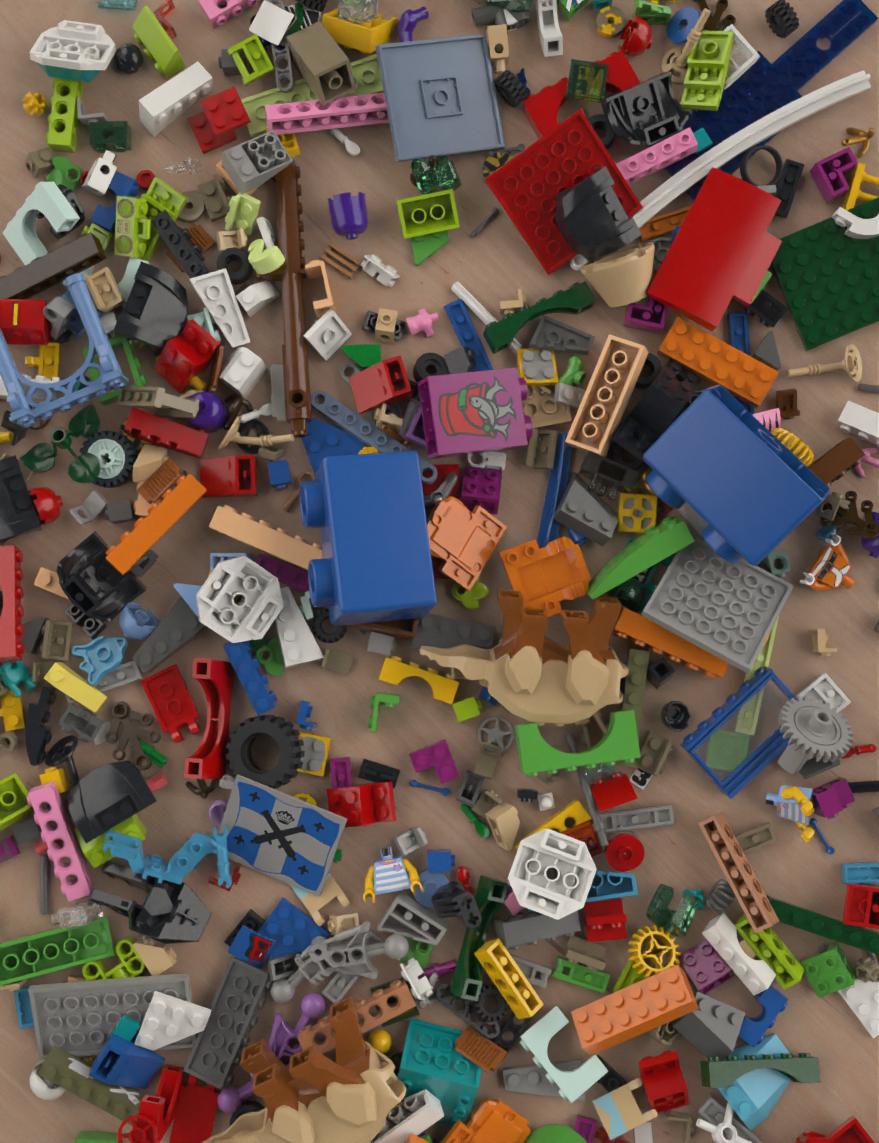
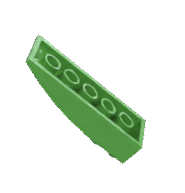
(645, 551)
(54, 950)

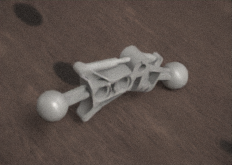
(315, 968)

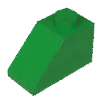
(363, 355)

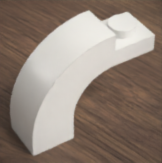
(548, 27)
(857, 227)

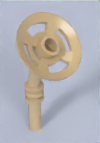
(681, 61)
(851, 364)
(267, 440)

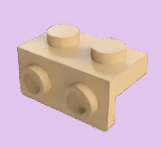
(104, 290)

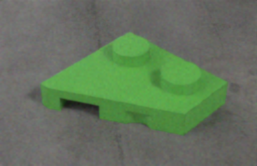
(652, 13)
(427, 245)

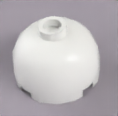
(43, 1087)

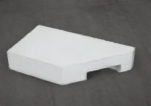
(266, 231)

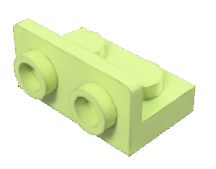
(242, 213)

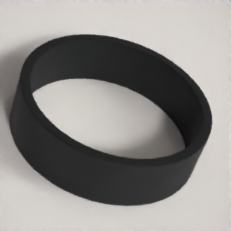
(778, 160)

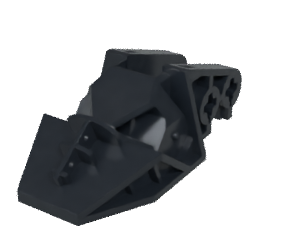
(169, 913)

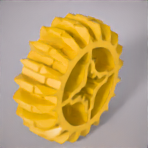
(795, 445)
(652, 945)

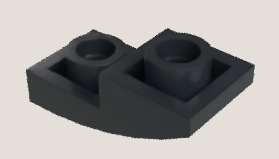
(370, 323)
(90, 626)
(251, 921)
(612, 1079)

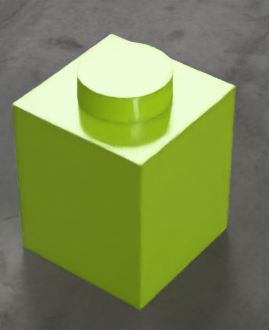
(467, 708)

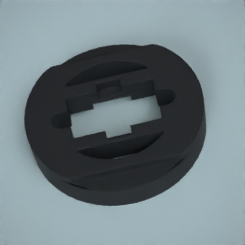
(250, 424)

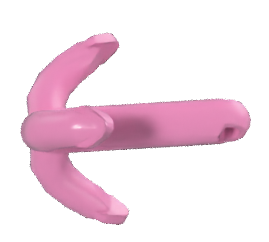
(868, 460)

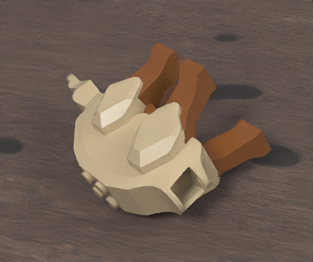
(538, 675)
(317, 1096)

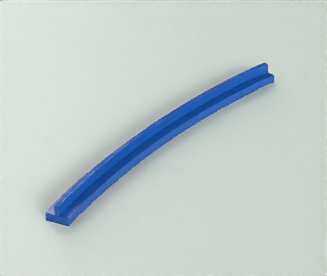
(549, 527)

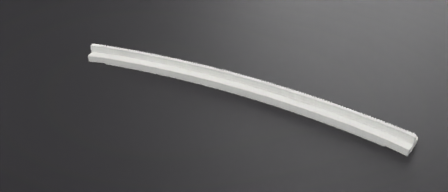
(748, 138)

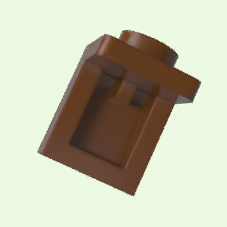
(787, 403)

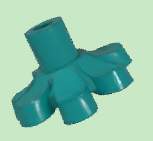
(698, 893)

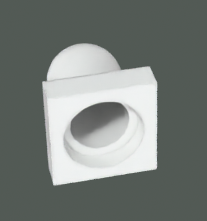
(546, 801)

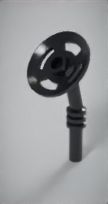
(64, 754)

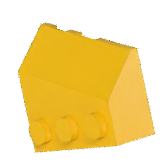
(359, 35)

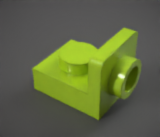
(99, 232)

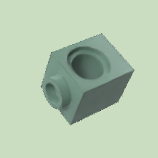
(780, 555)

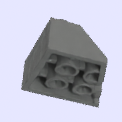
(586, 512)
(711, 1027)

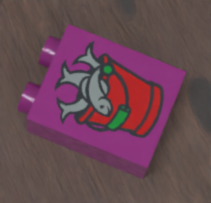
(474, 412)

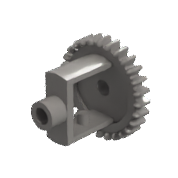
(812, 731)

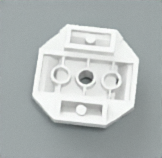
(73, 51)
(256, 610)
(574, 877)

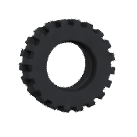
(288, 743)

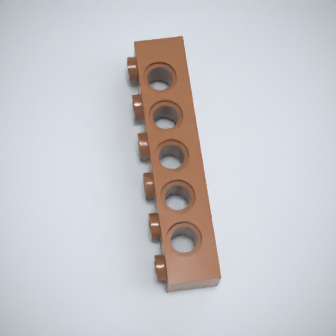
(738, 872)
(368, 1019)

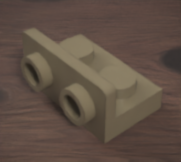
(215, 198)
(654, 754)

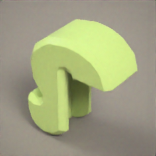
(264, 260)

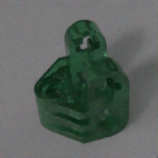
(441, 176)
(671, 920)

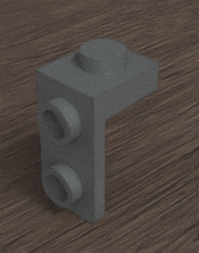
(813, 767)

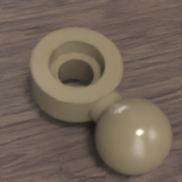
(5, 744)

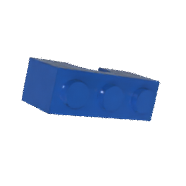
(119, 186)
(772, 1003)

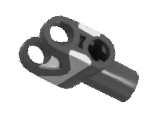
(500, 16)

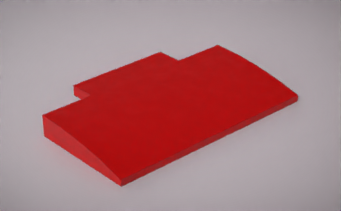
(718, 250)

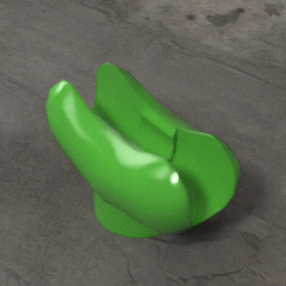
(574, 373)

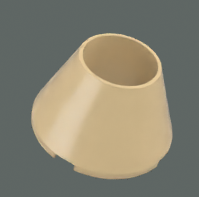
(622, 275)

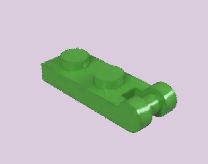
(581, 975)

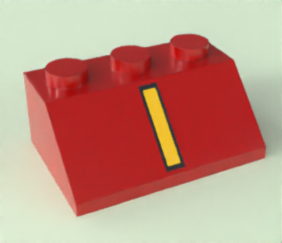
(24, 322)

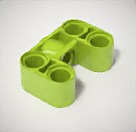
(124, 970)

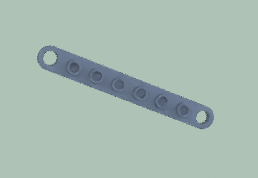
(364, 430)

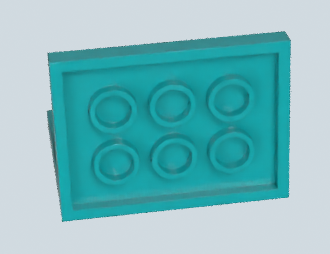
(434, 1065)

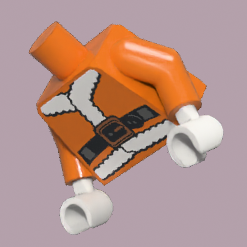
(829, 567)

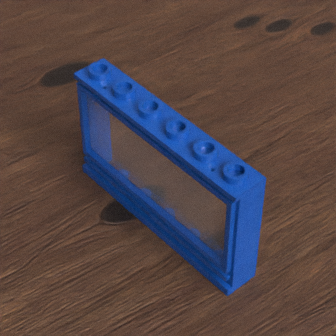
(741, 733)

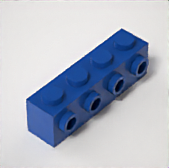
(250, 676)

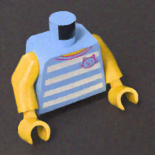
(795, 805)
(390, 875)

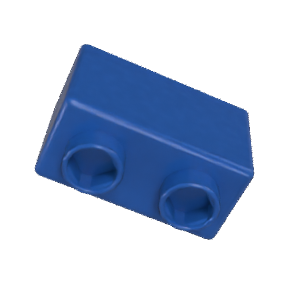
(732, 477)
(371, 538)

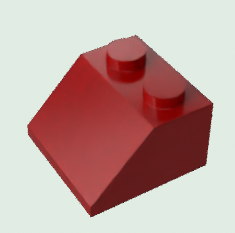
(612, 791)

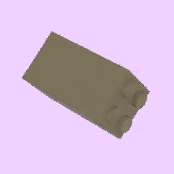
(321, 63)

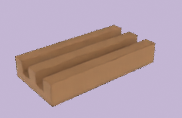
(327, 251)

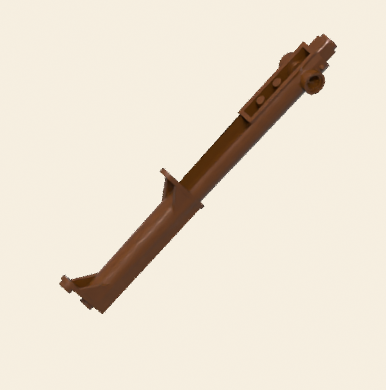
(291, 274)

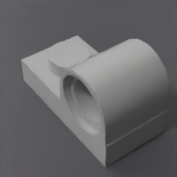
(59, 313)

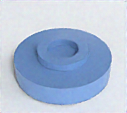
(431, 883)

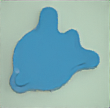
(100, 656)

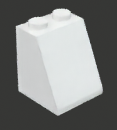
(242, 371)

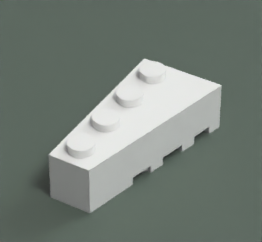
(860, 422)

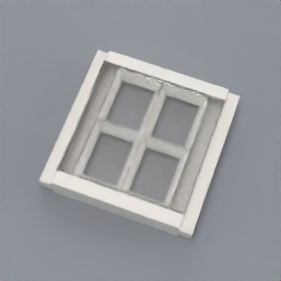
(741, 57)

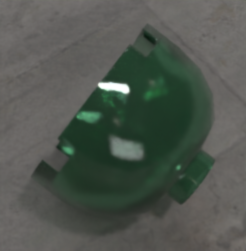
(630, 594)

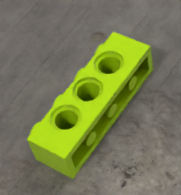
(65, 140)
(773, 951)

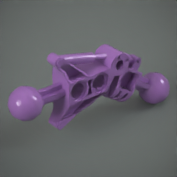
(312, 1007)

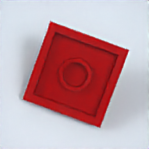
(604, 920)

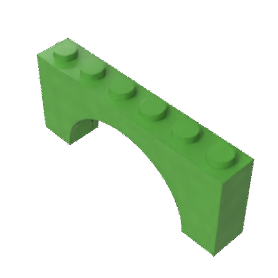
(617, 744)

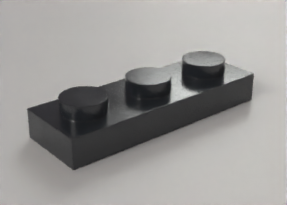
(787, 186)

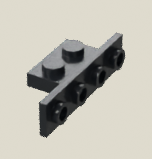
(181, 245)

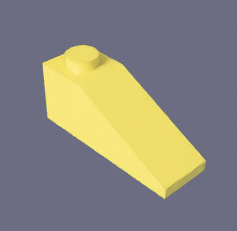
(75, 686)

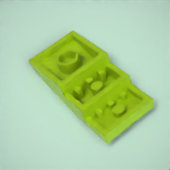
(707, 70)
(160, 198)

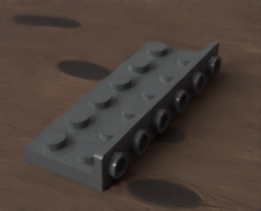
(229, 1024)

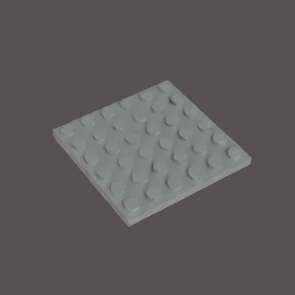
(718, 603)

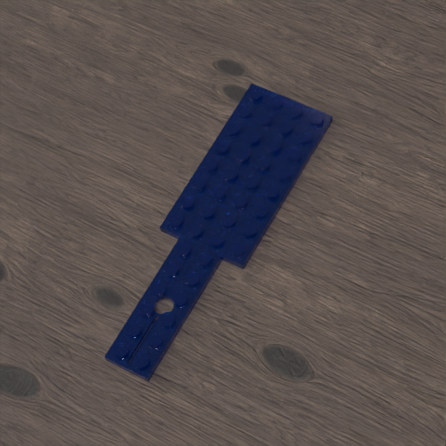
(774, 85)

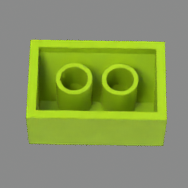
(157, 44)
(428, 213)
(13, 801)
(94, 849)

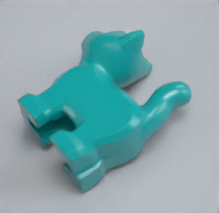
(15, 675)

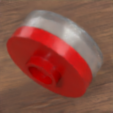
(624, 850)

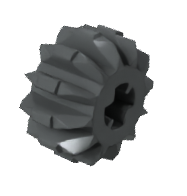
(720, 897)

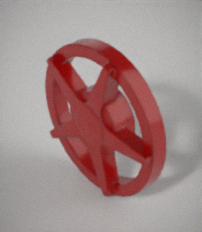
(138, 1133)

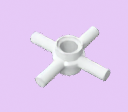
(717, 1131)

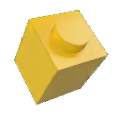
(56, 775)

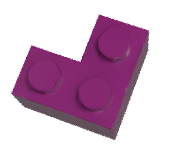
(829, 174)
(646, 318)
(438, 756)
(832, 798)

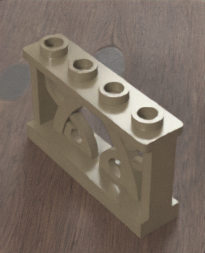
(157, 401)

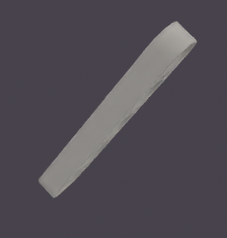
(279, 55)

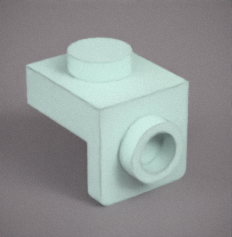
(306, 608)

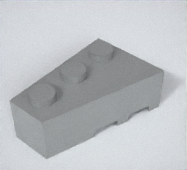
(413, 920)

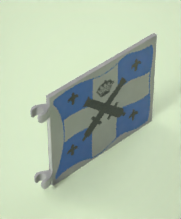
(280, 834)

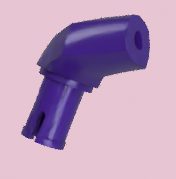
(408, 23)

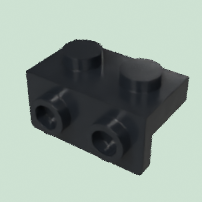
(767, 308)

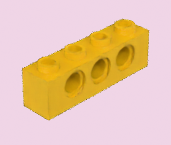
(573, 809)
(509, 979)

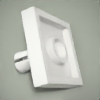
(327, 334)

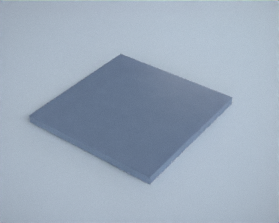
(440, 97)

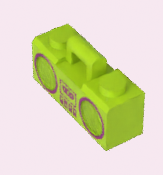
(131, 226)

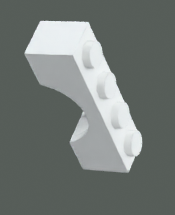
(723, 937)

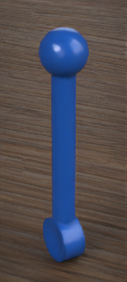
(445, 791)
(830, 850)

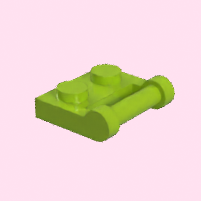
(257, 57)

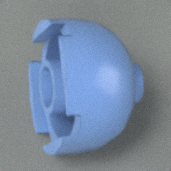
(136, 622)

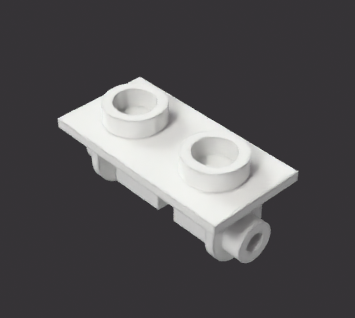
(374, 265)
(419, 986)

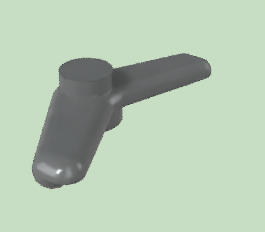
(443, 491)

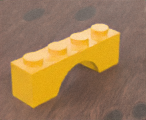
(395, 671)

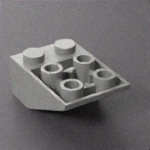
(255, 161)

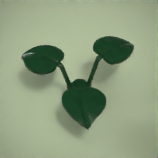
(84, 468)

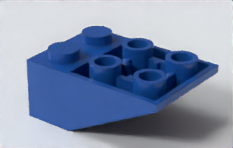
(125, 1064)

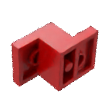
(219, 119)
(186, 356)
(363, 803)
(862, 905)
(663, 1082)

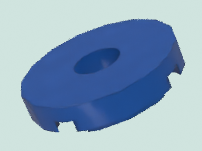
(679, 19)

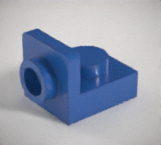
(304, 713)

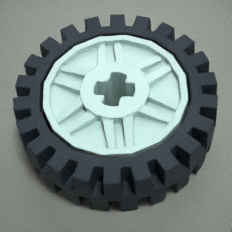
(120, 452)

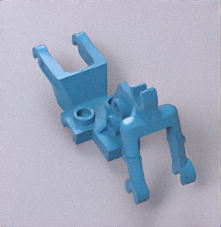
(180, 863)

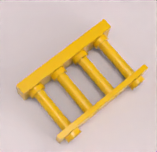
(854, 193)

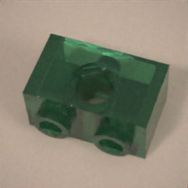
(102, 130)

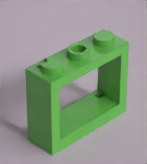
(134, 363)

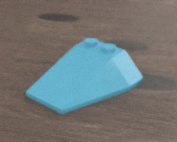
(758, 1090)

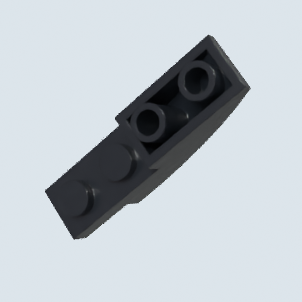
(36, 732)

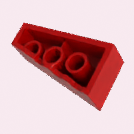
(166, 433)

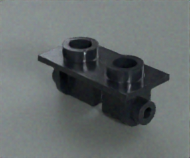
(378, 772)

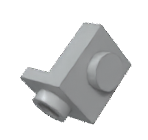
(411, 840)

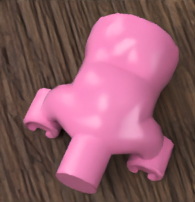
(422, 322)

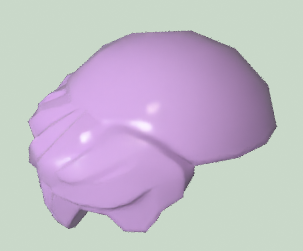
(217, 811)

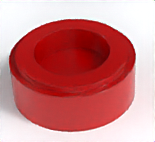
(145, 179)

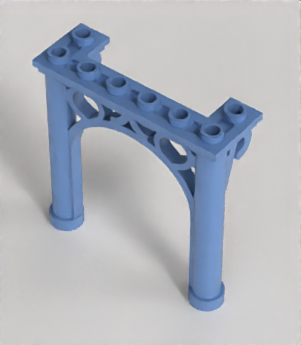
(110, 372)

